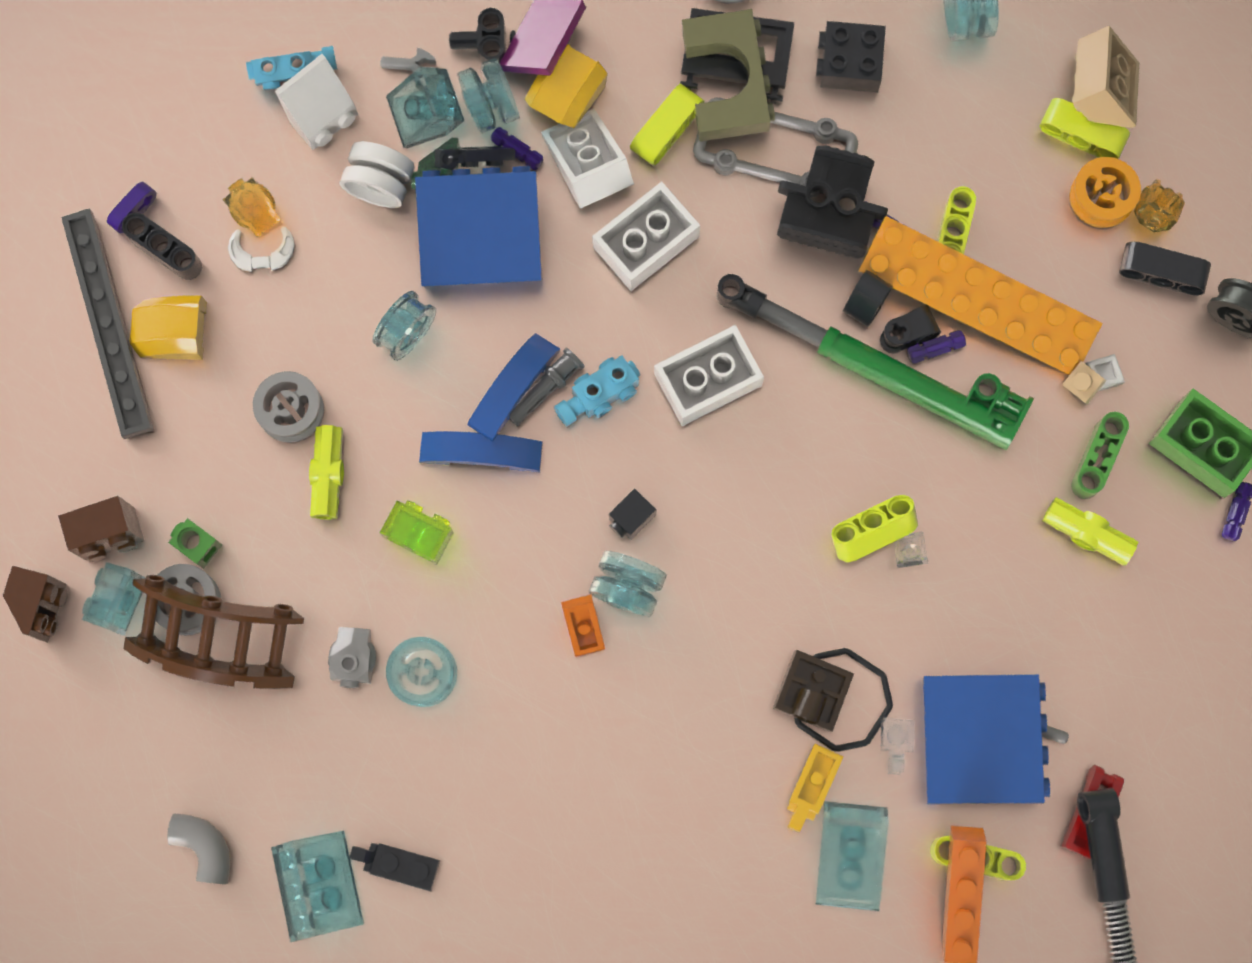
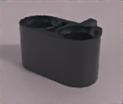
(483, 39)
(867, 298)

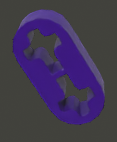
(135, 201)

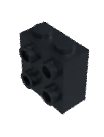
(851, 56)

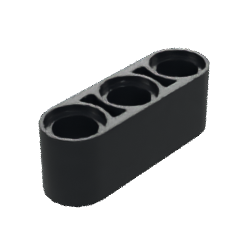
(154, 235)
(1165, 268)

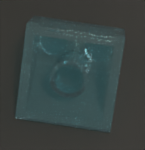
(425, 106)
(113, 599)

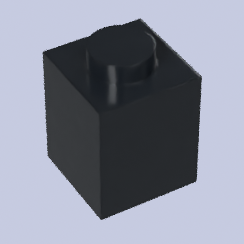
(631, 515)

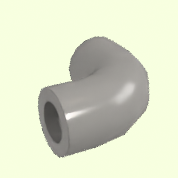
(205, 842)

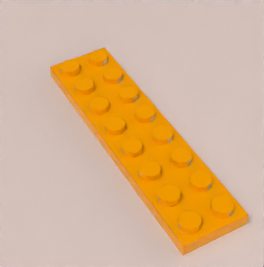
(980, 296)

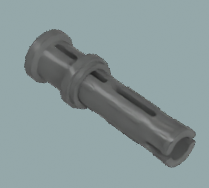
(554, 378)

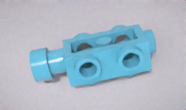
(283, 68)
(608, 387)

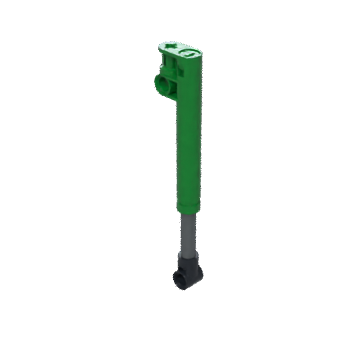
(989, 417)

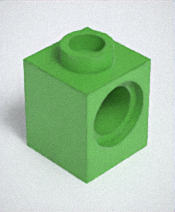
(203, 551)

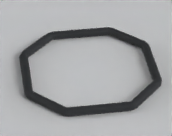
(885, 713)

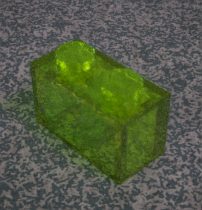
(417, 531)

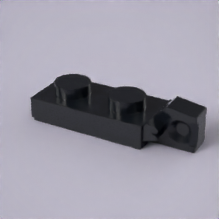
(472, 156)
(398, 865)

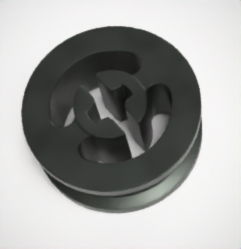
(1233, 306)

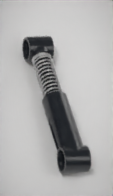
(1100, 813)

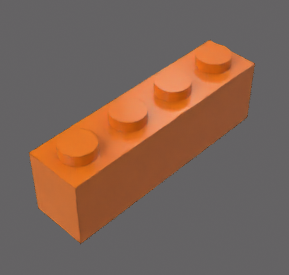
(964, 894)

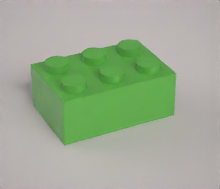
(1206, 443)

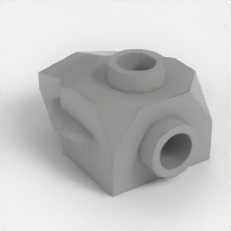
(352, 657)

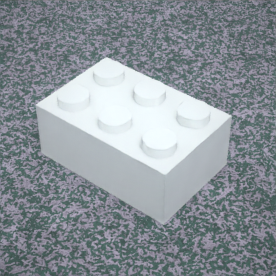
(646, 236)
(708, 375)

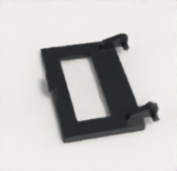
(731, 69)

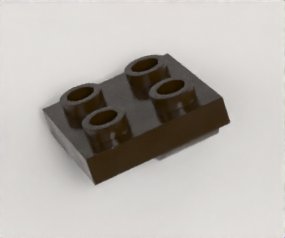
(813, 691)

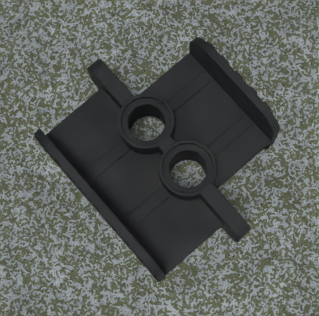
(826, 224)

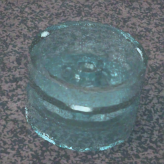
(969, 16)
(492, 94)
(627, 583)

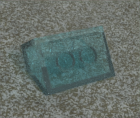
(317, 885)

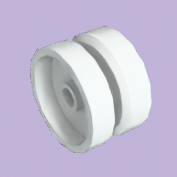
(377, 174)

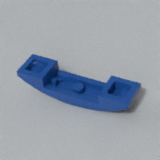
(512, 385)
(476, 449)

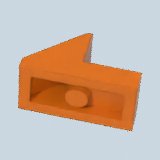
(583, 625)

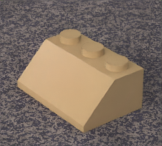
(1106, 80)

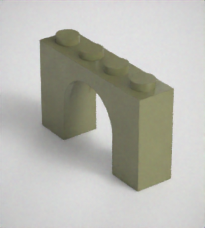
(736, 36)

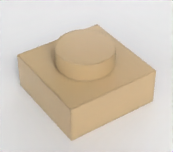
(1084, 382)

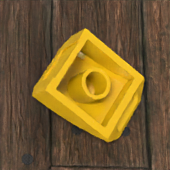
(569, 89)
(169, 327)

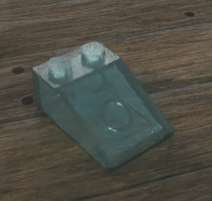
(852, 855)

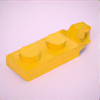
(813, 785)

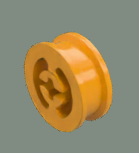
(1109, 208)

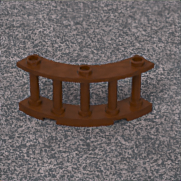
(202, 666)

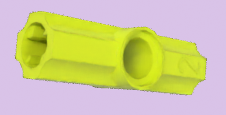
(326, 472)
(1090, 531)

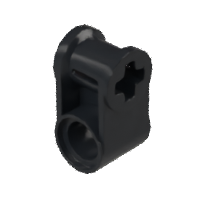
(912, 328)

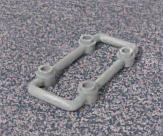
(824, 131)

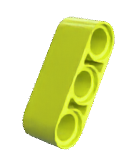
(666, 125)
(1073, 128)
(958, 218)
(874, 528)
(993, 860)

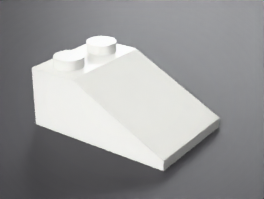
(317, 103)
(588, 159)

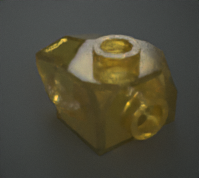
(252, 205)
(1159, 207)

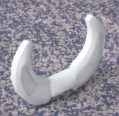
(247, 262)

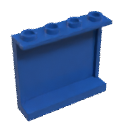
(478, 227)
(985, 739)

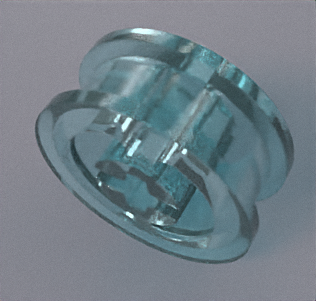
(404, 325)
(397, 668)

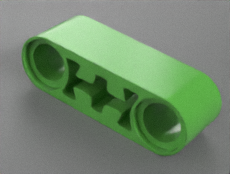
(1098, 438)

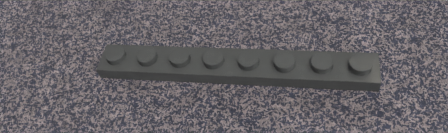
(107, 324)

